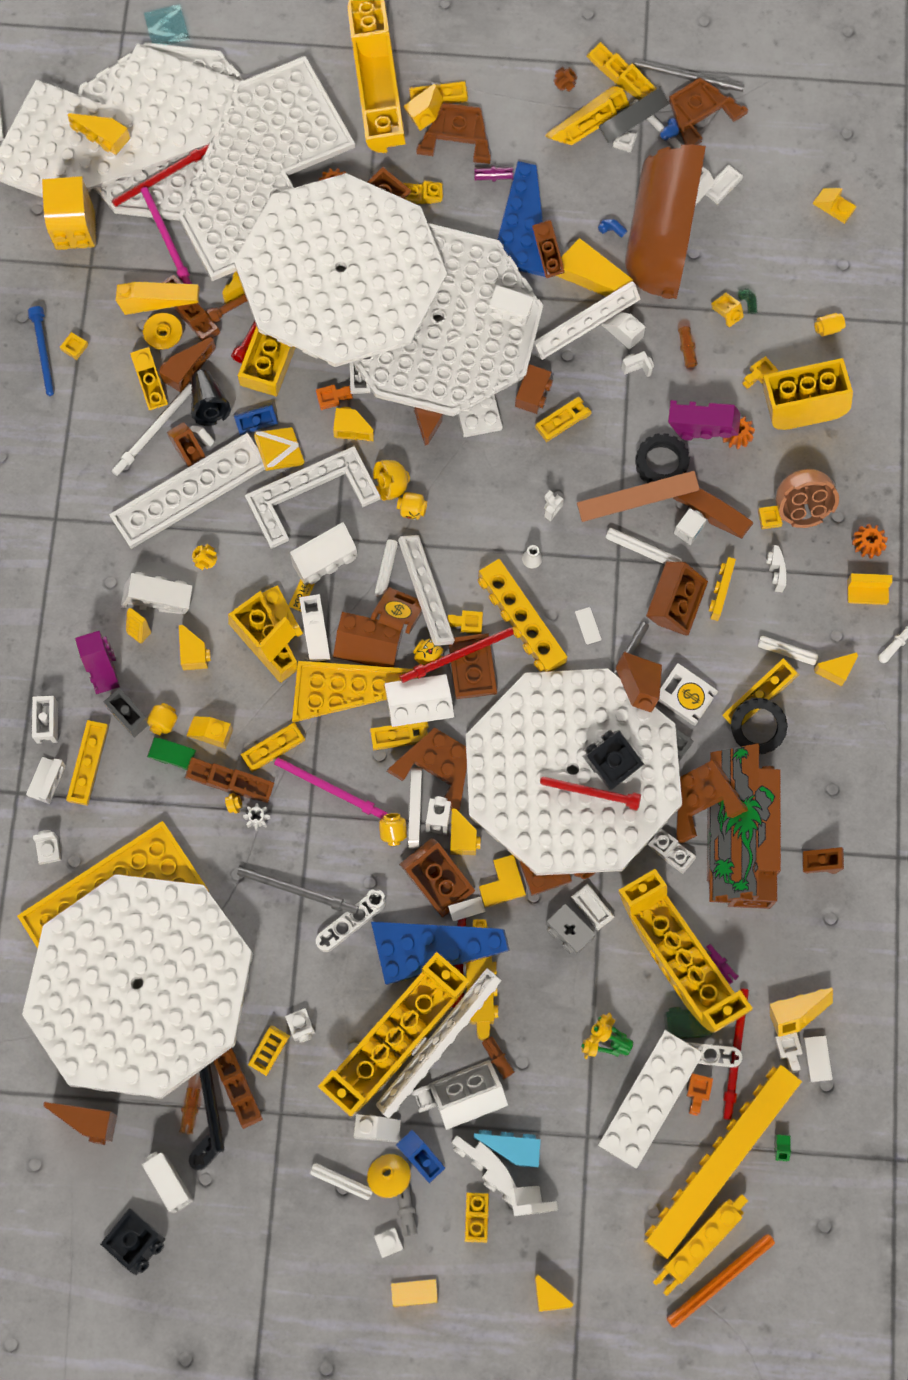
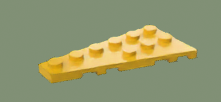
(338, 687)

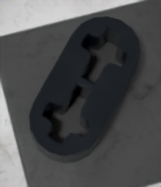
(199, 1150)

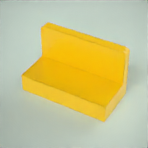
(868, 589)

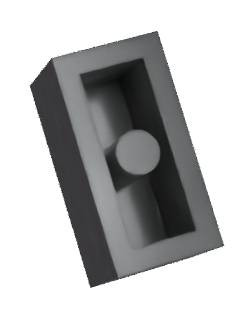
(126, 712)

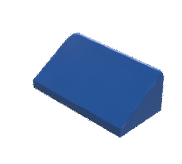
(255, 419)

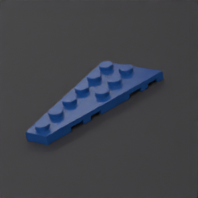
(408, 947)

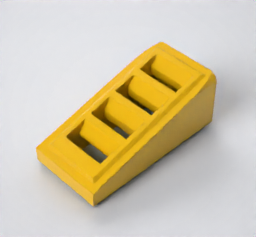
(137, 626)
(262, 1046)

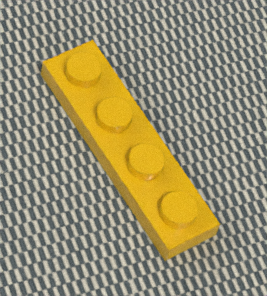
(87, 763)

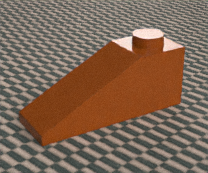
(179, 368)

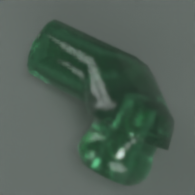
(750, 298)

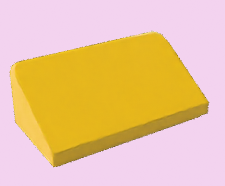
(276, 640)
(414, 1293)

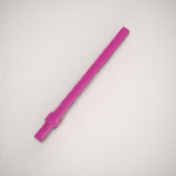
(182, 272)
(366, 806)

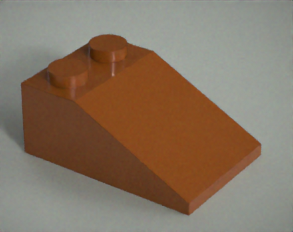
(437, 876)
(91, 1123)

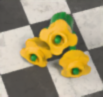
(602, 1032)

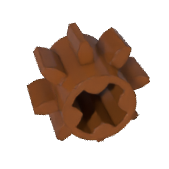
(565, 79)

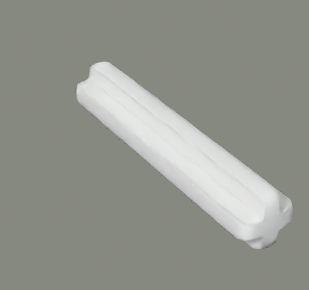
(386, 568)
(788, 650)
(341, 1181)

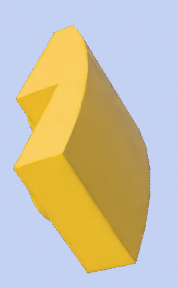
(426, 193)
(476, 1217)

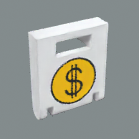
(689, 696)

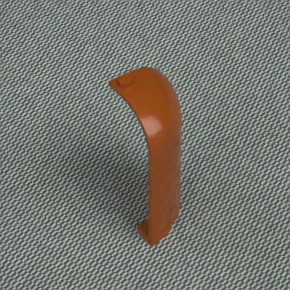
(664, 219)

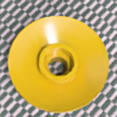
(159, 324)
(393, 1184)

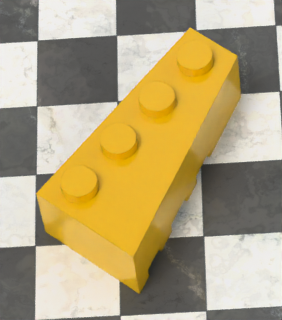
(252, 624)

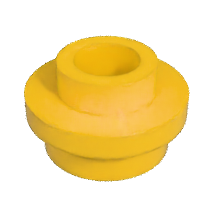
(233, 803)

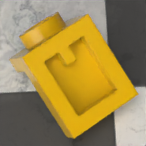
(728, 308)

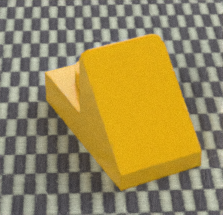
(835, 205)

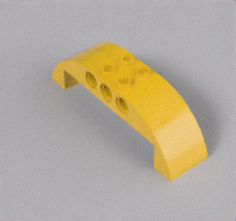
(681, 954)
(395, 1036)

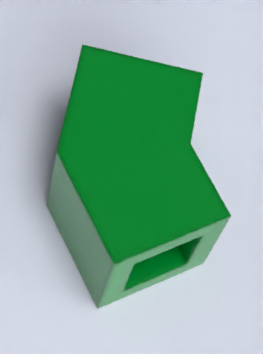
(782, 1147)

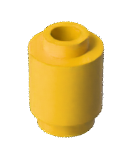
(829, 324)

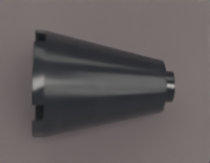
(207, 400)

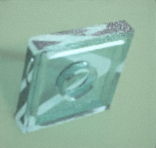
(166, 25)

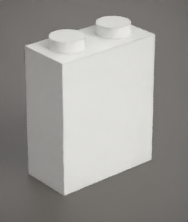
(167, 1181)

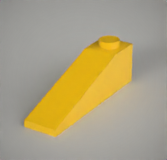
(149, 296)
(767, 687)

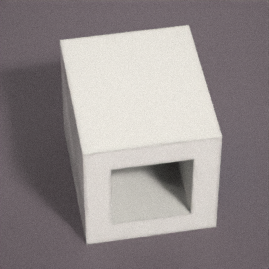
(690, 526)

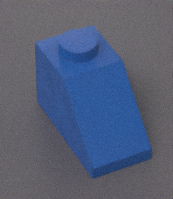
(420, 1156)

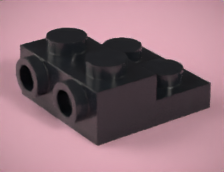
(612, 758)
(133, 1242)

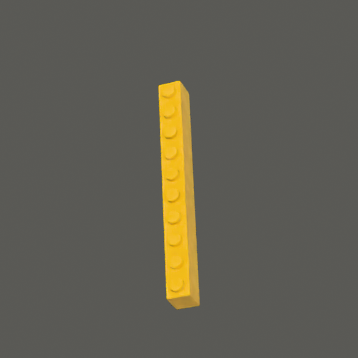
(722, 1162)

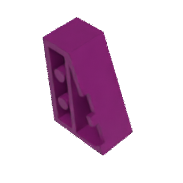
(704, 421)
(98, 661)

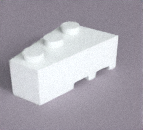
(156, 593)

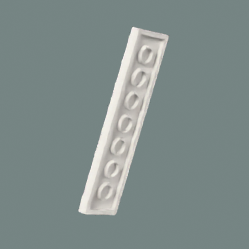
(188, 491)

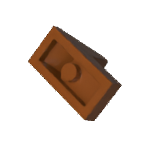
(823, 860)

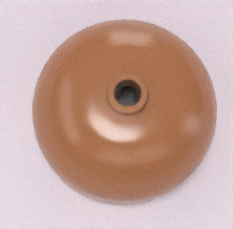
(808, 488)

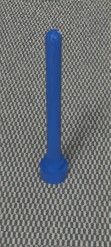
(36, 315)

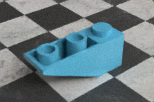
(516, 1150)

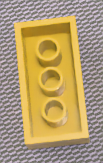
(265, 364)

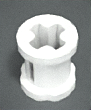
(423, 1098)

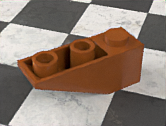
(548, 249)

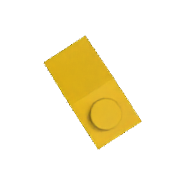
(424, 107)
(351, 425)
(192, 650)
(210, 731)
(463, 836)

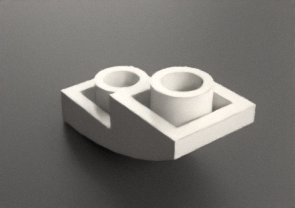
(777, 566)
(671, 851)

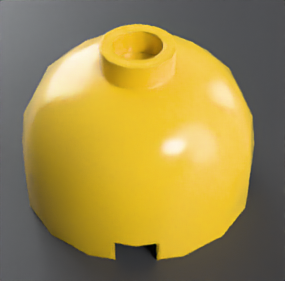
(391, 479)

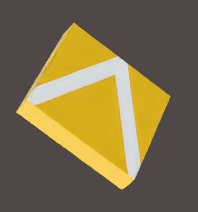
(279, 448)

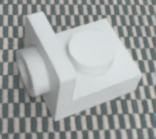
(47, 847)
(300, 1025)

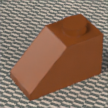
(428, 423)
(186, 444)

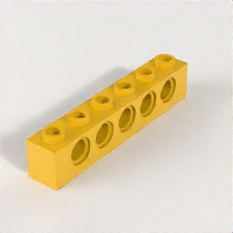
(497, 572)

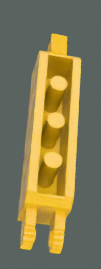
(489, 1011)
(702, 1242)

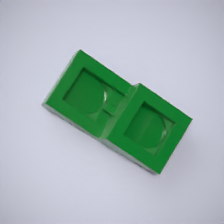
(171, 753)

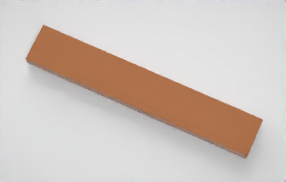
(638, 496)

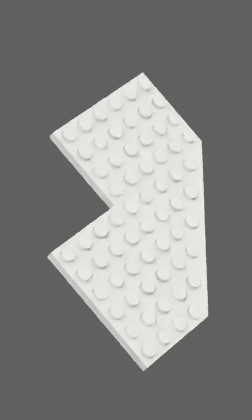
(158, 98)
(266, 133)

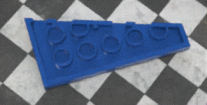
(521, 213)

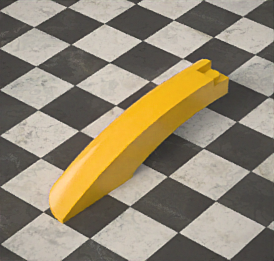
(376, 74)

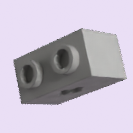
(567, 918)

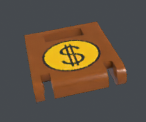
(397, 610)

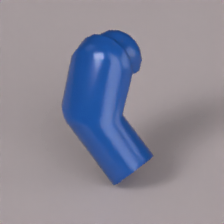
(670, 131)
(611, 224)

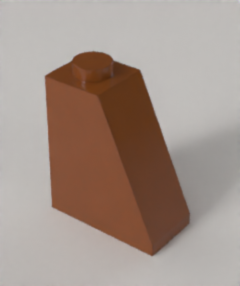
(640, 680)

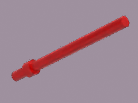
(195, 156)
(421, 670)
(730, 1096)

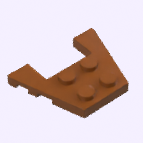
(696, 103)
(457, 124)
(440, 757)
(701, 790)

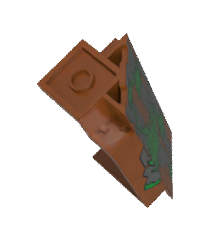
(745, 848)

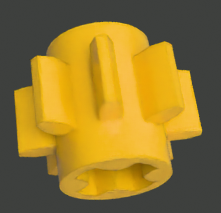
(204, 556)

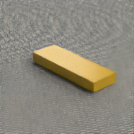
(450, 92)
(272, 747)

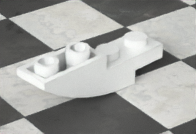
(482, 1157)

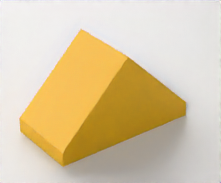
(836, 669)
(548, 1297)

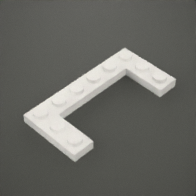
(263, 499)

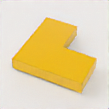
(509, 884)

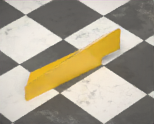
(590, 116)

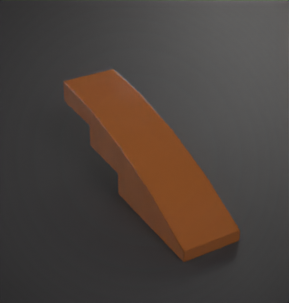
(195, 316)
(717, 512)
(229, 780)
(237, 1089)

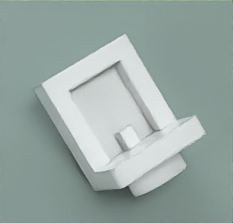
(634, 362)

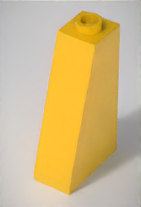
(592, 270)

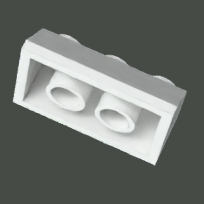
(323, 554)
(419, 700)
(468, 1094)

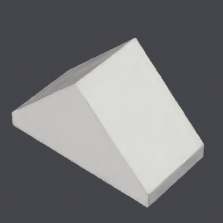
(357, 383)

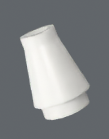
(532, 557)

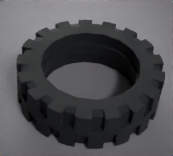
(665, 441)
(760, 703)

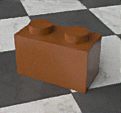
(533, 389)

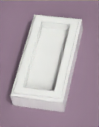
(724, 184)
(592, 907)
(817, 1059)

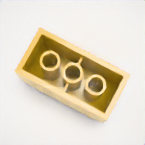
(69, 213)
(808, 394)

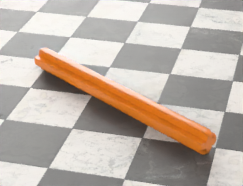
(720, 1280)

